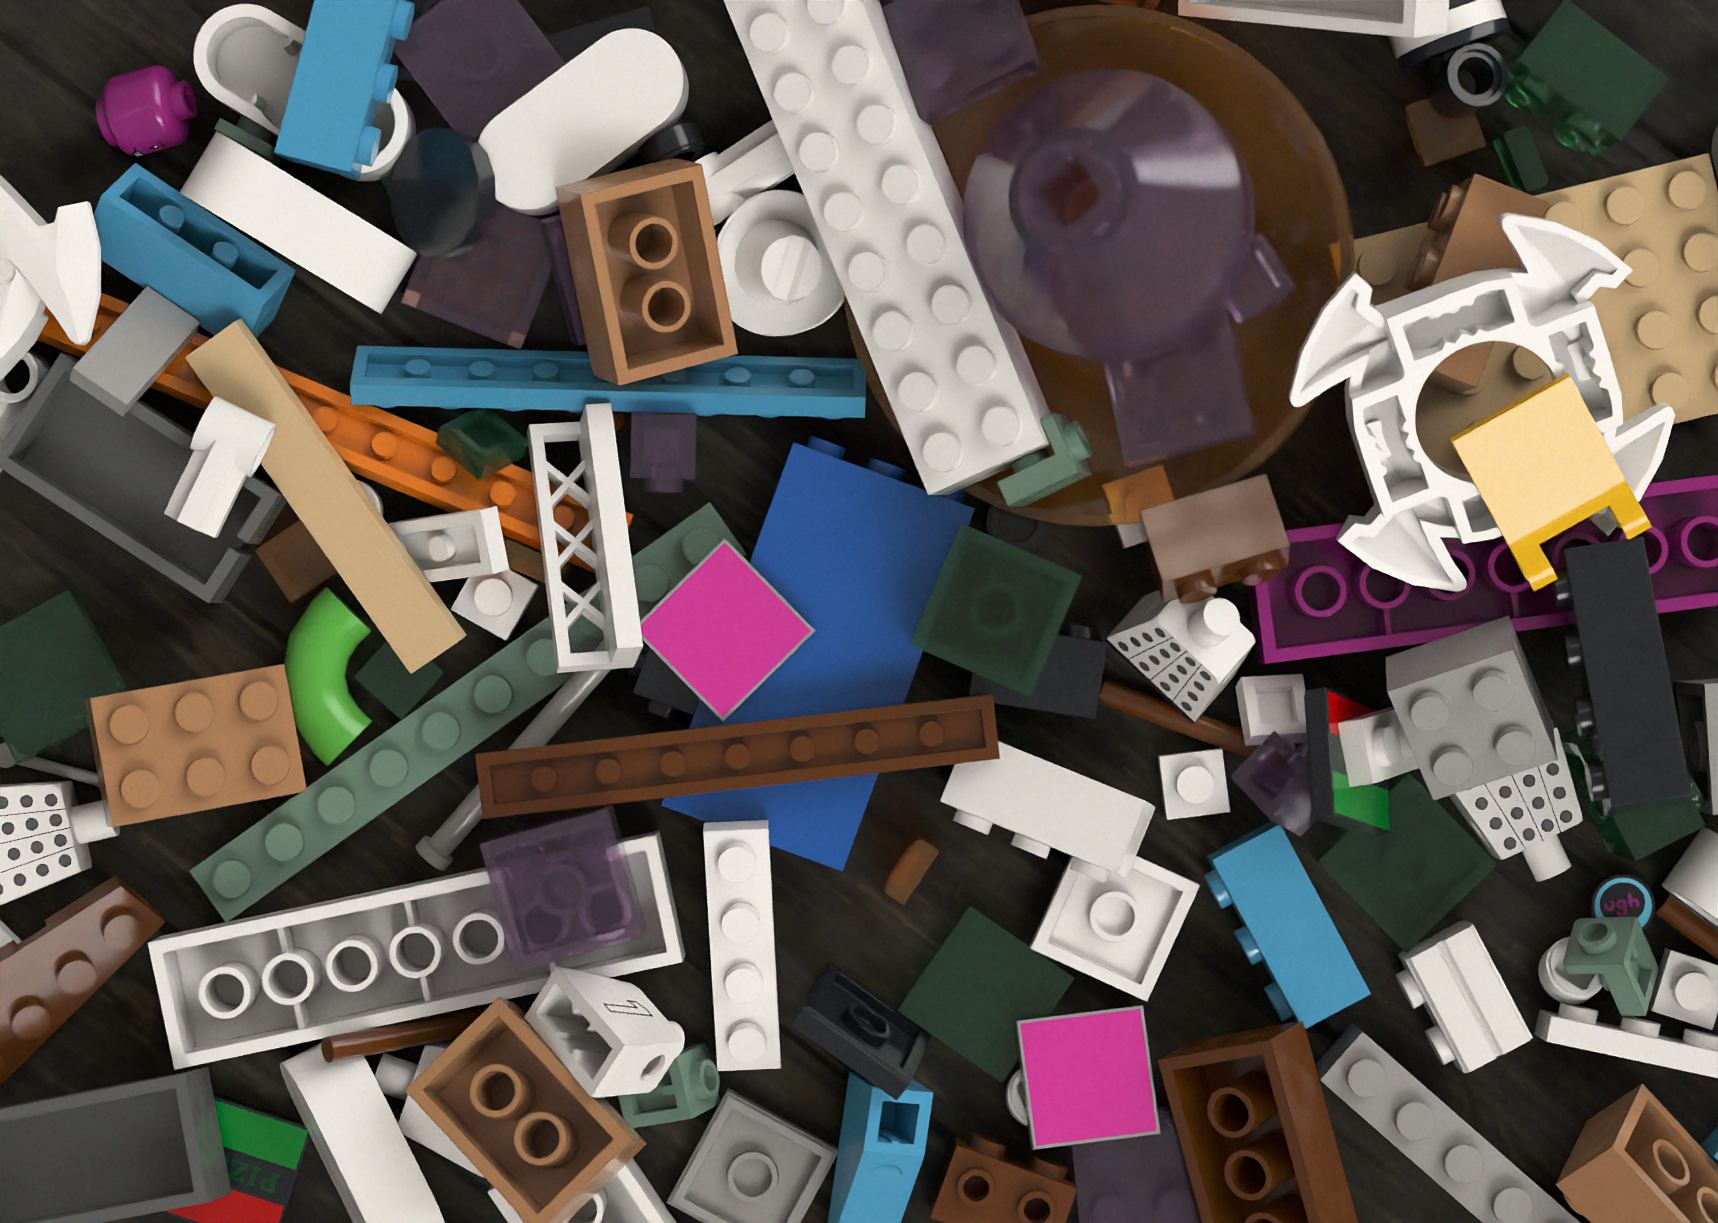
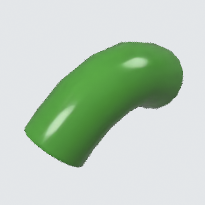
(316, 675)

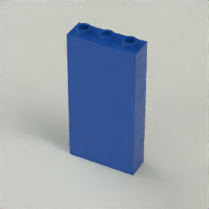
(858, 565)

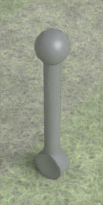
(49, 766)

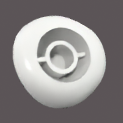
(777, 266)

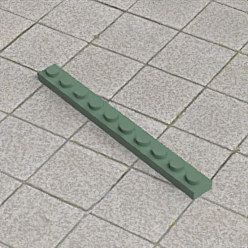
(434, 734)

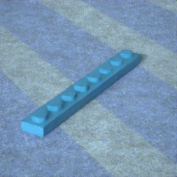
(566, 382)

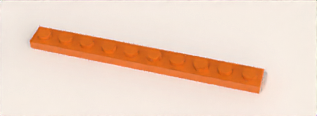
(372, 444)

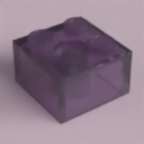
(563, 888)

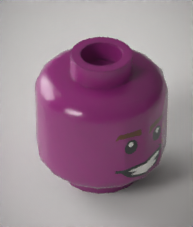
(146, 111)

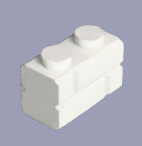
(1463, 997)

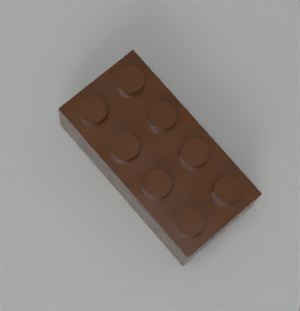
(1256, 1129)

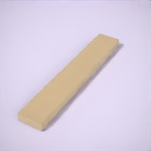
(330, 499)

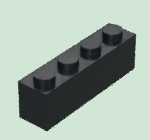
(1622, 678)

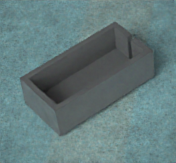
(121, 477)
(112, 1152)

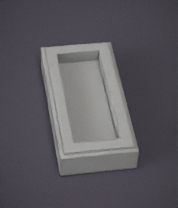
(134, 351)

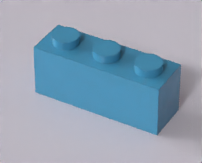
(340, 84)
(188, 254)
(1285, 926)

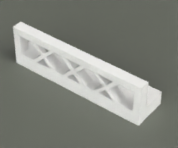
(609, 539)

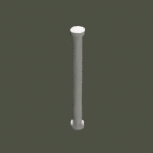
(437, 849)

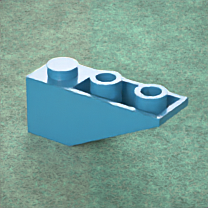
(878, 1152)

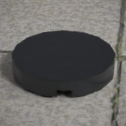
(442, 192)

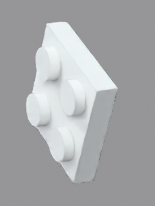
(1116, 927)

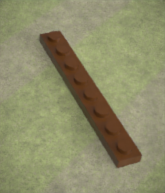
(737, 756)

